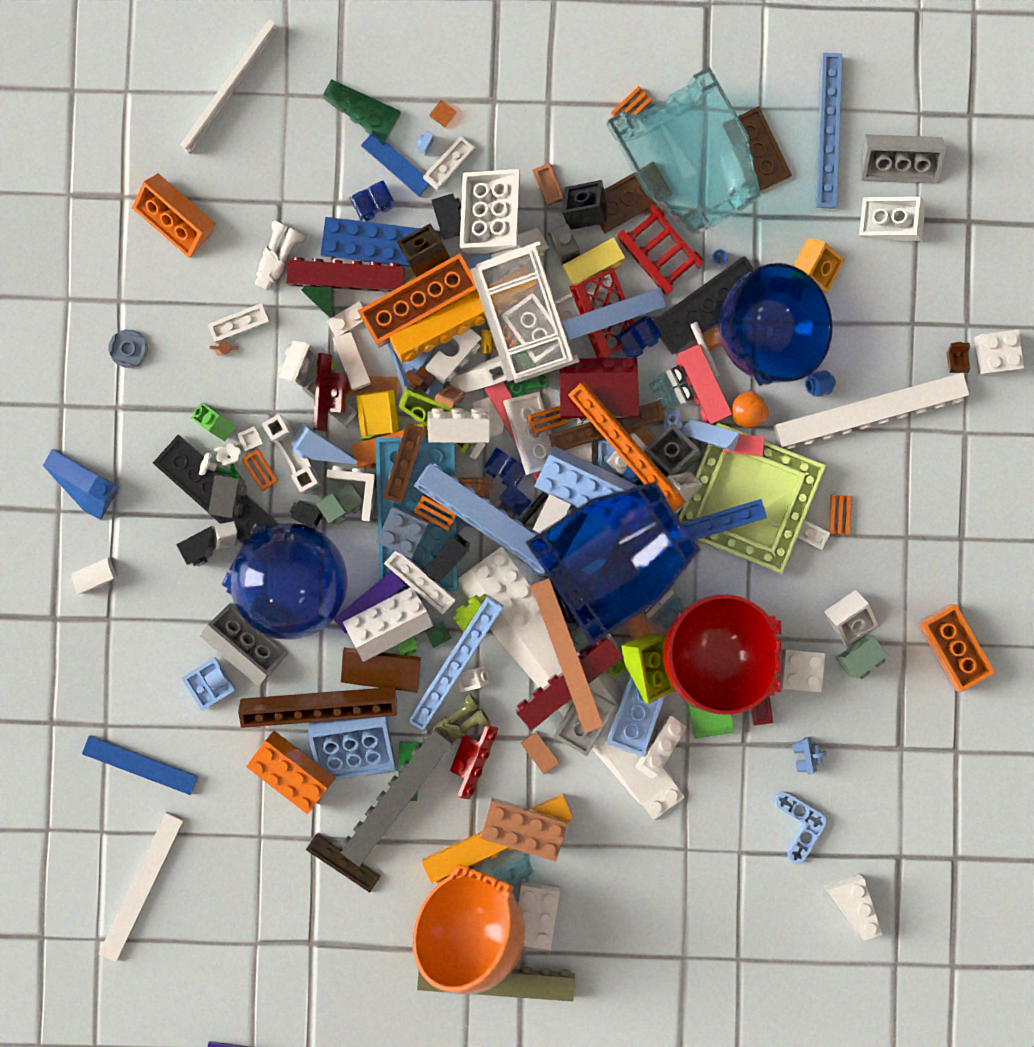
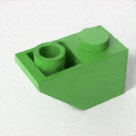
(213, 422)

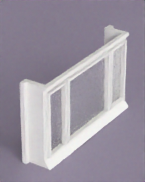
(522, 314)

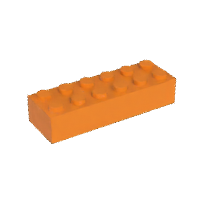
(418, 299)

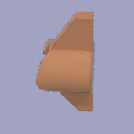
(222, 348)

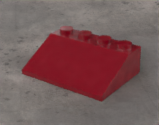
(610, 379)

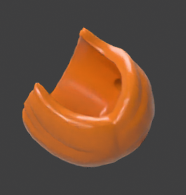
(749, 410)

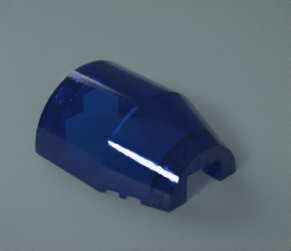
(615, 556)

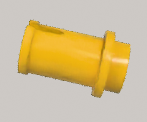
(486, 341)

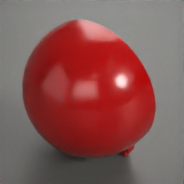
(723, 654)

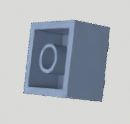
(402, 531)

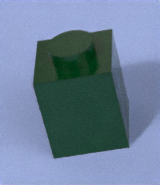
(438, 634)

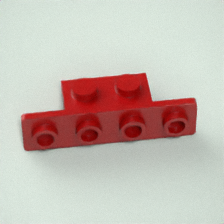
(471, 759)

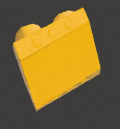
(377, 413)

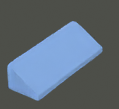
(711, 434)

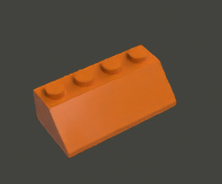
(173, 215)

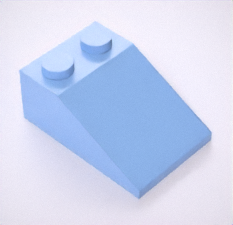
(317, 447)

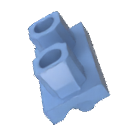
(808, 765)

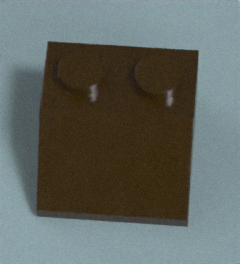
(423, 250)

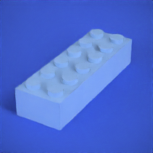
(577, 479)

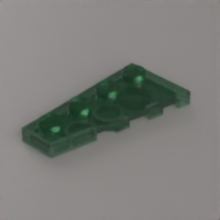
(370, 113)

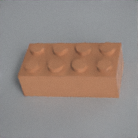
(524, 829)

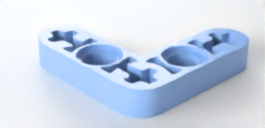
(808, 825)

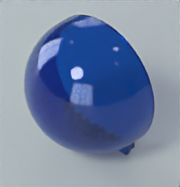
(776, 324)
(287, 580)

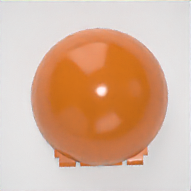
(468, 932)

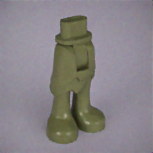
(455, 731)

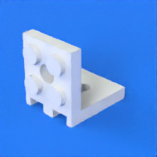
(359, 475)

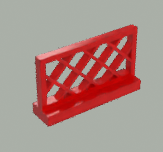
(585, 305)

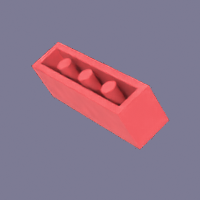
(703, 384)

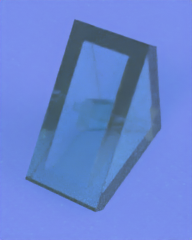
(513, 870)

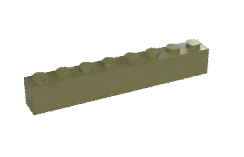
(525, 984)

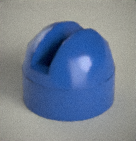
(716, 259)

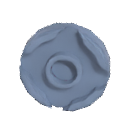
(128, 348)

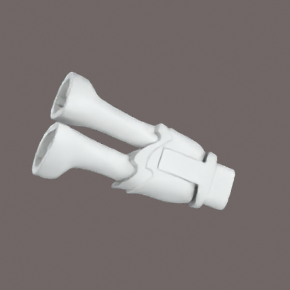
(272, 263)

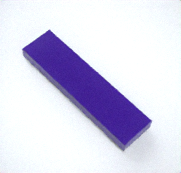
(376, 594)

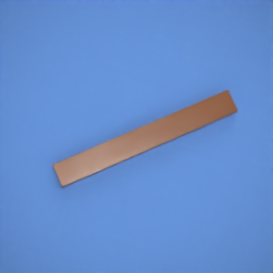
(567, 656)

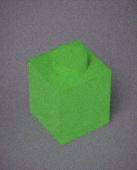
(408, 646)

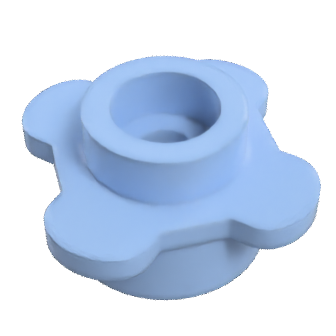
(676, 420)

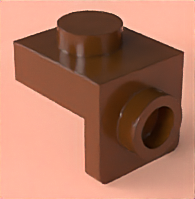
(958, 357)
(420, 380)

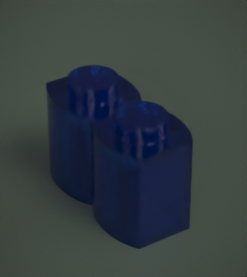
(372, 200)
(638, 336)
(505, 467)

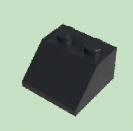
(585, 205)
(198, 547)

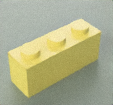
(594, 262)

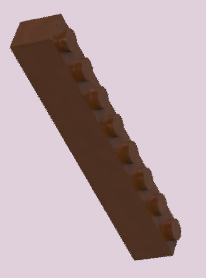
(318, 707)

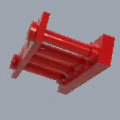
(640, 253)

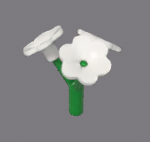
(227, 455)

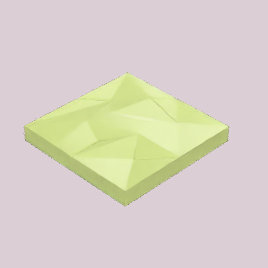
(779, 478)

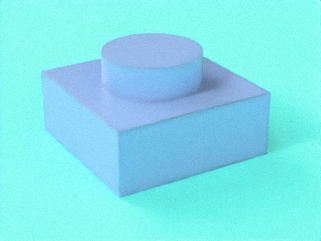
(425, 142)

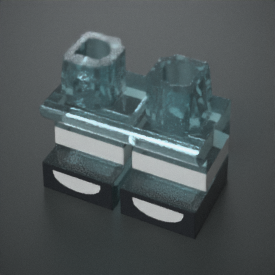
(668, 381)
(659, 615)

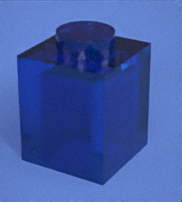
(515, 499)

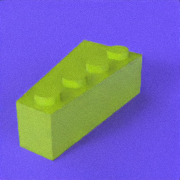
(419, 403)

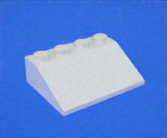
(489, 211)

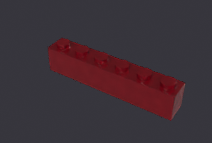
(344, 275)
(556, 693)

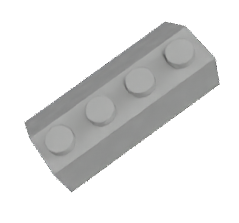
(902, 158)
(243, 645)

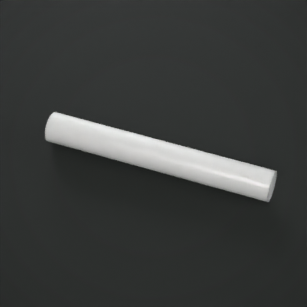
(701, 341)

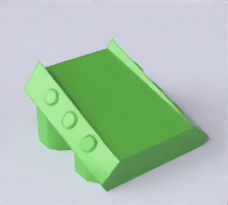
(709, 724)

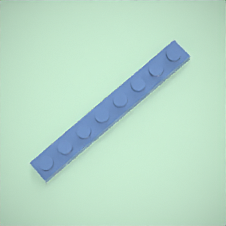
(829, 130)

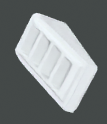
(224, 535)

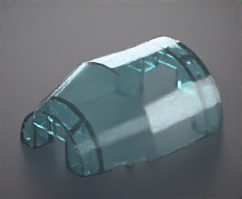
(690, 154)

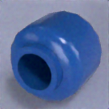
(820, 383)

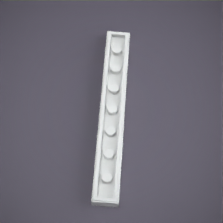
(229, 86)
(141, 887)

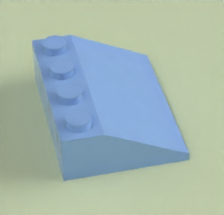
(352, 746)

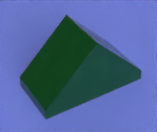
(322, 298)

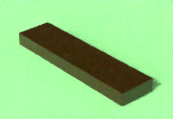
(332, 856)

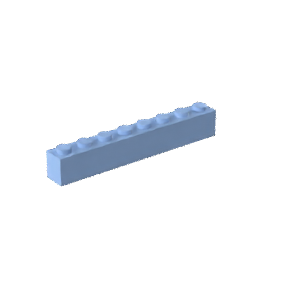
(478, 512)

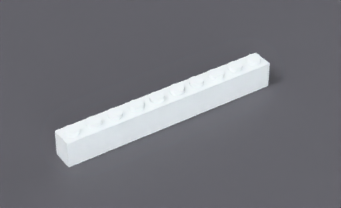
(871, 410)

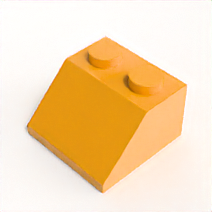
(819, 262)

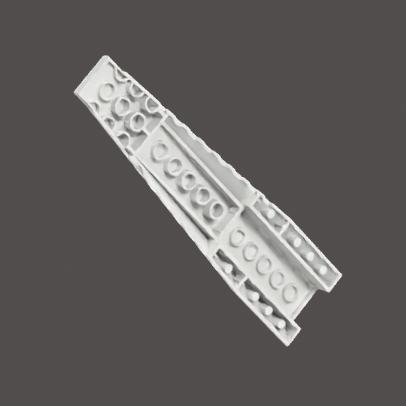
(526, 639)

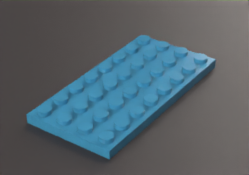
(434, 536)

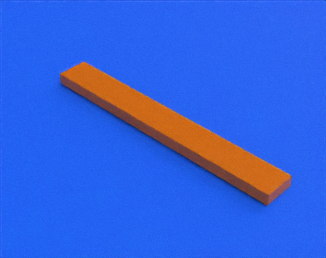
(623, 443)

